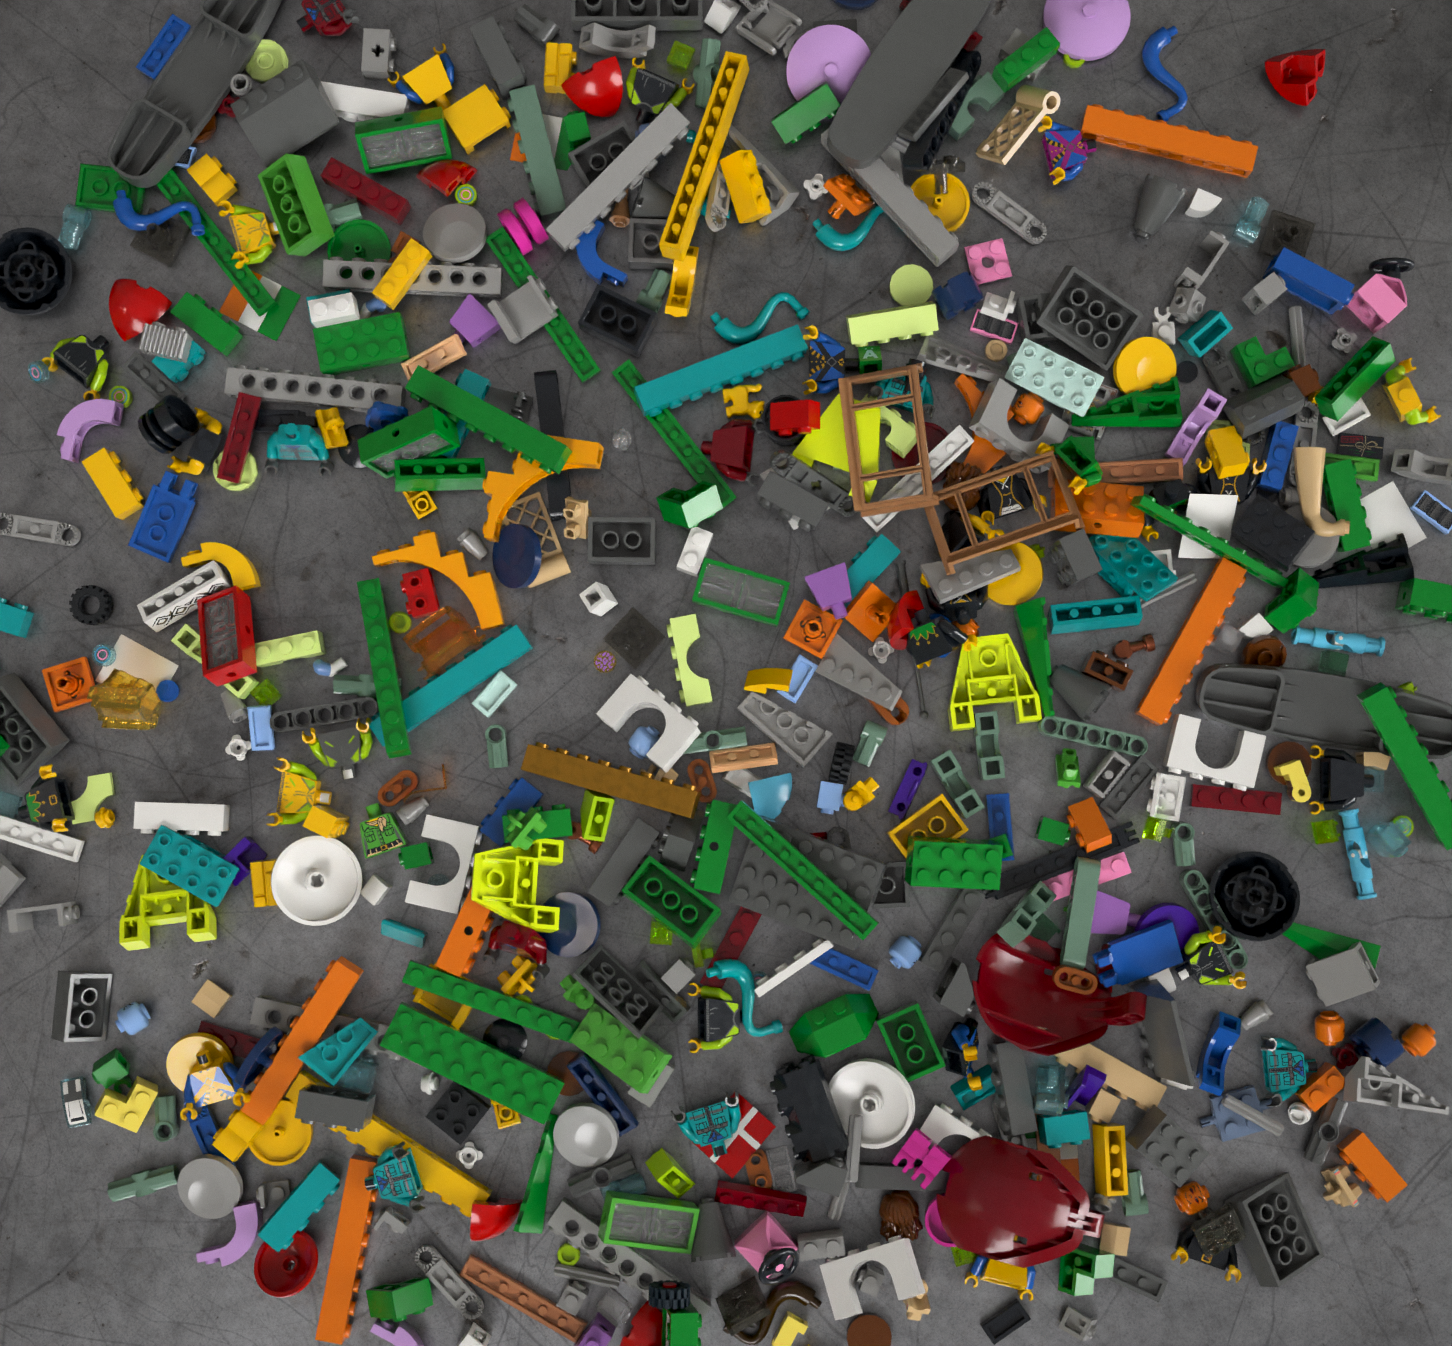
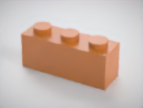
(1370, 1166)

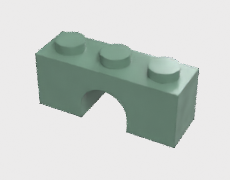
(984, 93)
(987, 746)
(956, 785)
(1023, 916)

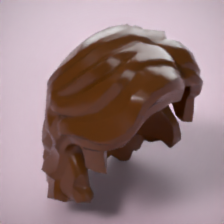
(956, 474)
(899, 1215)

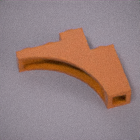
(981, 451)

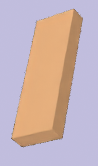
(436, 356)
(743, 757)

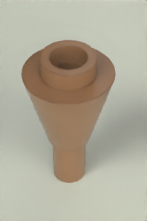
(621, 215)

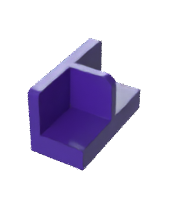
(241, 856)

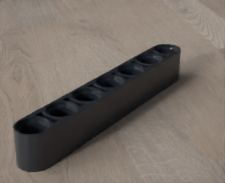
(922, 153)
(552, 424)

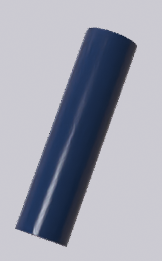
(601, 1091)

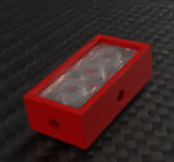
(226, 636)

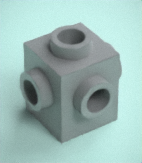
(1187, 305)

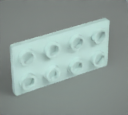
(1054, 377)

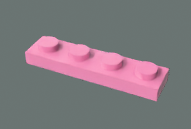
(1111, 868)

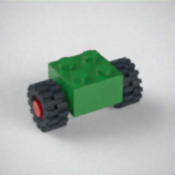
(679, 1316)

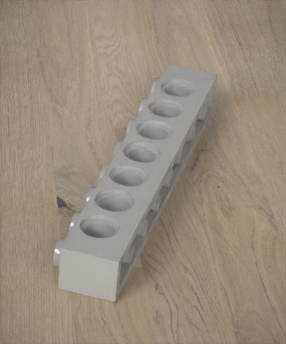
(423, 286)
(238, 376)
(263, 1020)
(613, 1264)

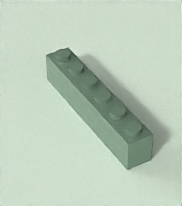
(538, 152)

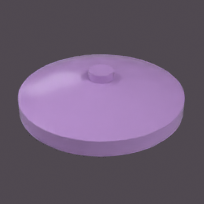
(1087, 26)
(827, 55)

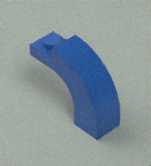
(591, 262)
(1215, 1052)

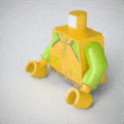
(252, 233)
(1404, 397)
(297, 793)

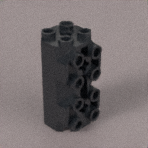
(810, 1110)

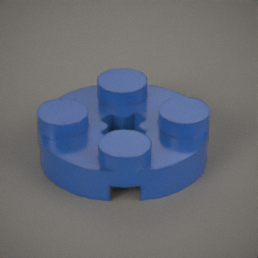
(381, 413)

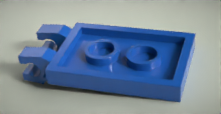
(164, 518)
(1139, 954)

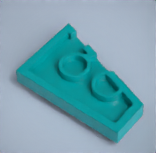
(337, 1053)

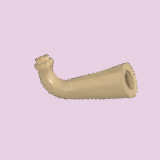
(1309, 480)

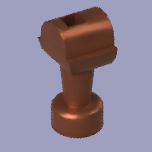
(1125, 648)
(577, 834)

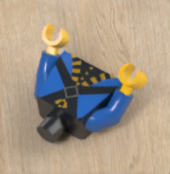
(826, 362)
(961, 1050)

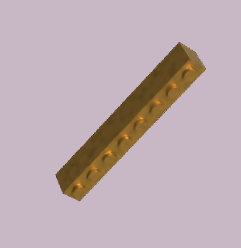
(611, 781)

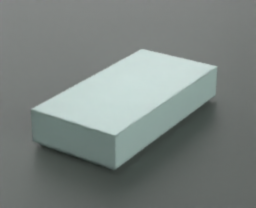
(494, 694)

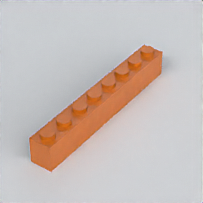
(1168, 141)
(1190, 642)
(304, 1036)
(347, 1253)

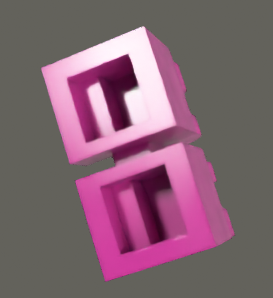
(918, 1147)

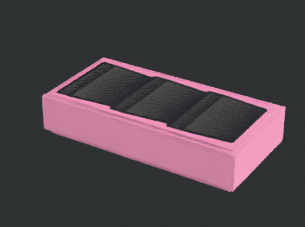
(994, 327)

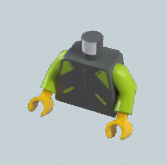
(342, 747)

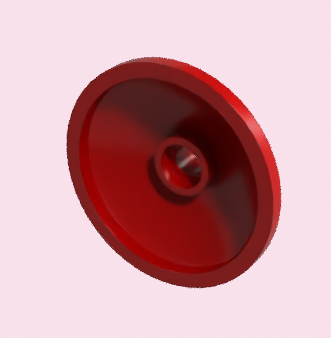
(274, 1270)

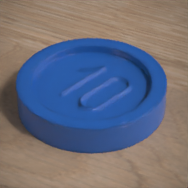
(167, 690)

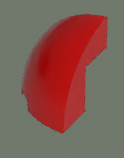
(1296, 74)
(597, 88)
(446, 175)
(134, 306)
(900, 619)
(492, 1218)
(646, 1328)

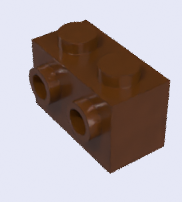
(1305, 379)
(1104, 669)

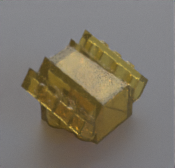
(125, 702)

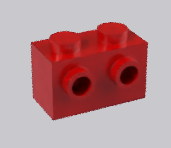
(795, 416)
(420, 593)

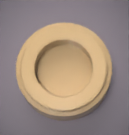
(996, 350)

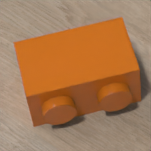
(1089, 825)
(1321, 1086)

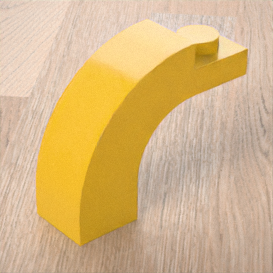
(682, 284)
(240, 567)

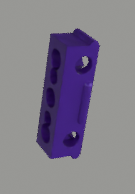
(908, 788)

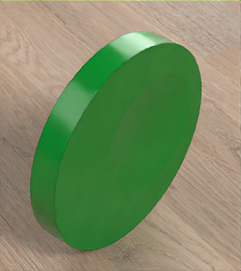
(360, 240)

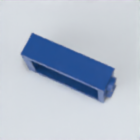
(1311, 281)

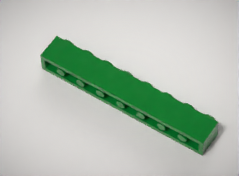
(489, 420)
(384, 668)
(1410, 759)

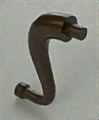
(784, 1291)

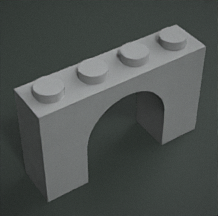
(992, 424)

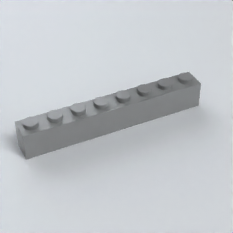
(618, 177)
(904, 208)

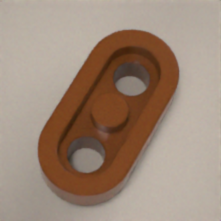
(702, 780)
(398, 787)
(1073, 979)
(759, 1170)

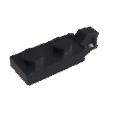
(269, 420)

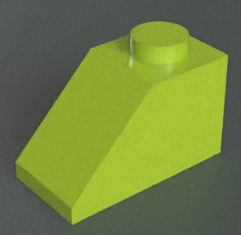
(595, 815)
(669, 1173)

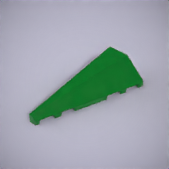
(1149, 408)
(1033, 634)
(1324, 943)
(534, 1204)

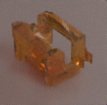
(444, 641)

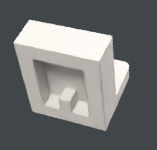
(998, 306)

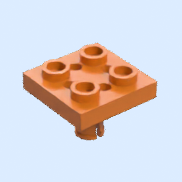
(848, 196)
(812, 629)
(57, 679)

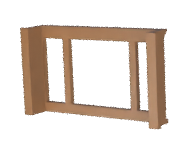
(852, 443)
(1013, 537)

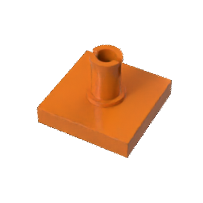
(870, 611)

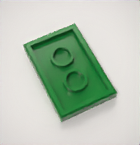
(99, 186)

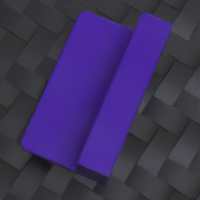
(1085, 1085)

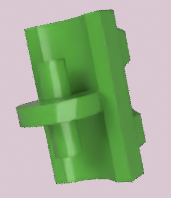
(1067, 769)
(522, 825)
(577, 993)

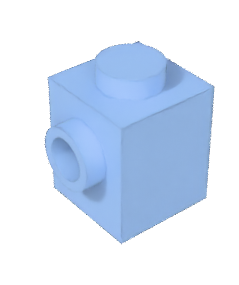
(830, 797)

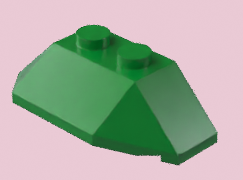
(834, 1025)

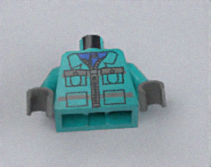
(895, 387)
(297, 443)
(1284, 1069)
(711, 1123)
(397, 1177)

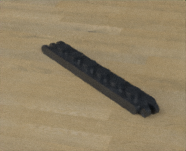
(1058, 863)

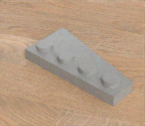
(955, 358)
(969, 574)
(854, 672)
(791, 733)

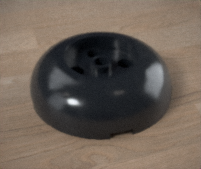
(32, 247)
(1257, 870)

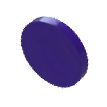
(1182, 919)

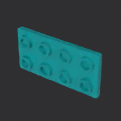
(1131, 566)
(190, 865)

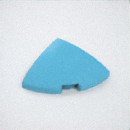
(770, 794)

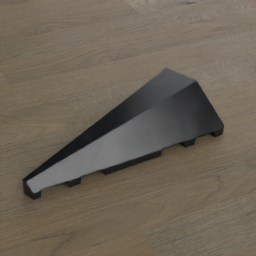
(1380, 565)

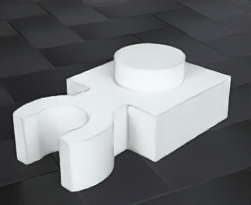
(1162, 328)

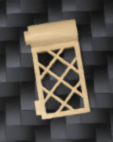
(1031, 102)
(554, 562)

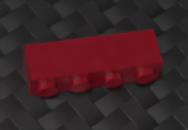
(365, 191)

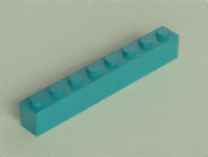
(721, 370)
(460, 678)

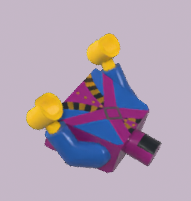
(1064, 149)

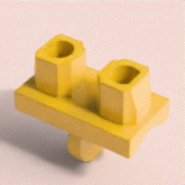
(331, 427)
(860, 794)
(521, 979)

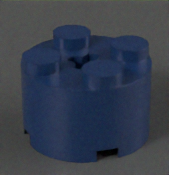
(957, 295)
(1375, 1042)

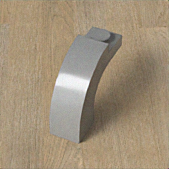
(618, 43)
(1422, 467)

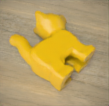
(740, 397)

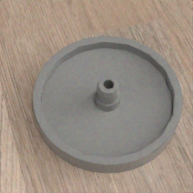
(455, 233)
(1320, 548)
(586, 1134)
(210, 1186)

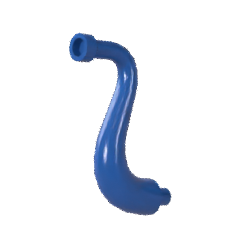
(1151, 60)
(139, 222)

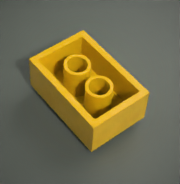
(931, 820)

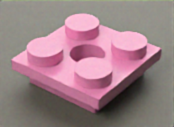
(996, 252)

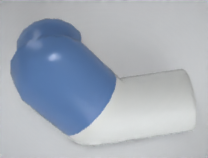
(370, 306)
(327, 669)

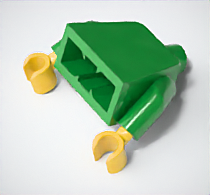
(1077, 461)

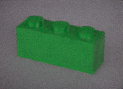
(1025, 60)
(806, 113)
(207, 323)
(557, 820)

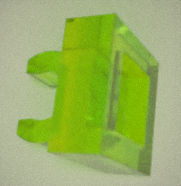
(680, 55)
(266, 693)
(1155, 829)
(1325, 831)
(660, 934)
(700, 954)
(962, 1256)

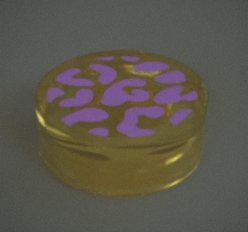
(604, 661)

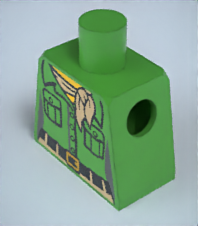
(381, 832)

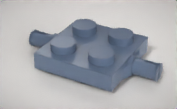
(1229, 1123)

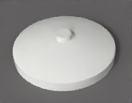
(316, 880)
(876, 1094)

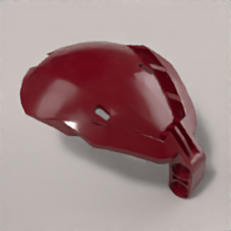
(1019, 998)
(995, 1200)

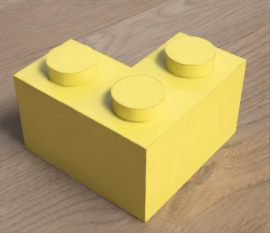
(130, 1109)

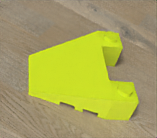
(829, 442)
(990, 677)
(507, 883)
(161, 902)

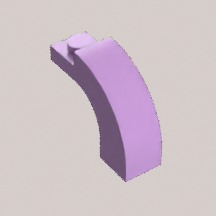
(82, 419)
(1195, 424)
(248, 1222)
(400, 1336)

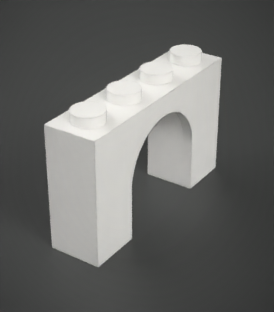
(635, 695)
(1182, 755)
(464, 839)
(943, 1123)
(841, 1273)

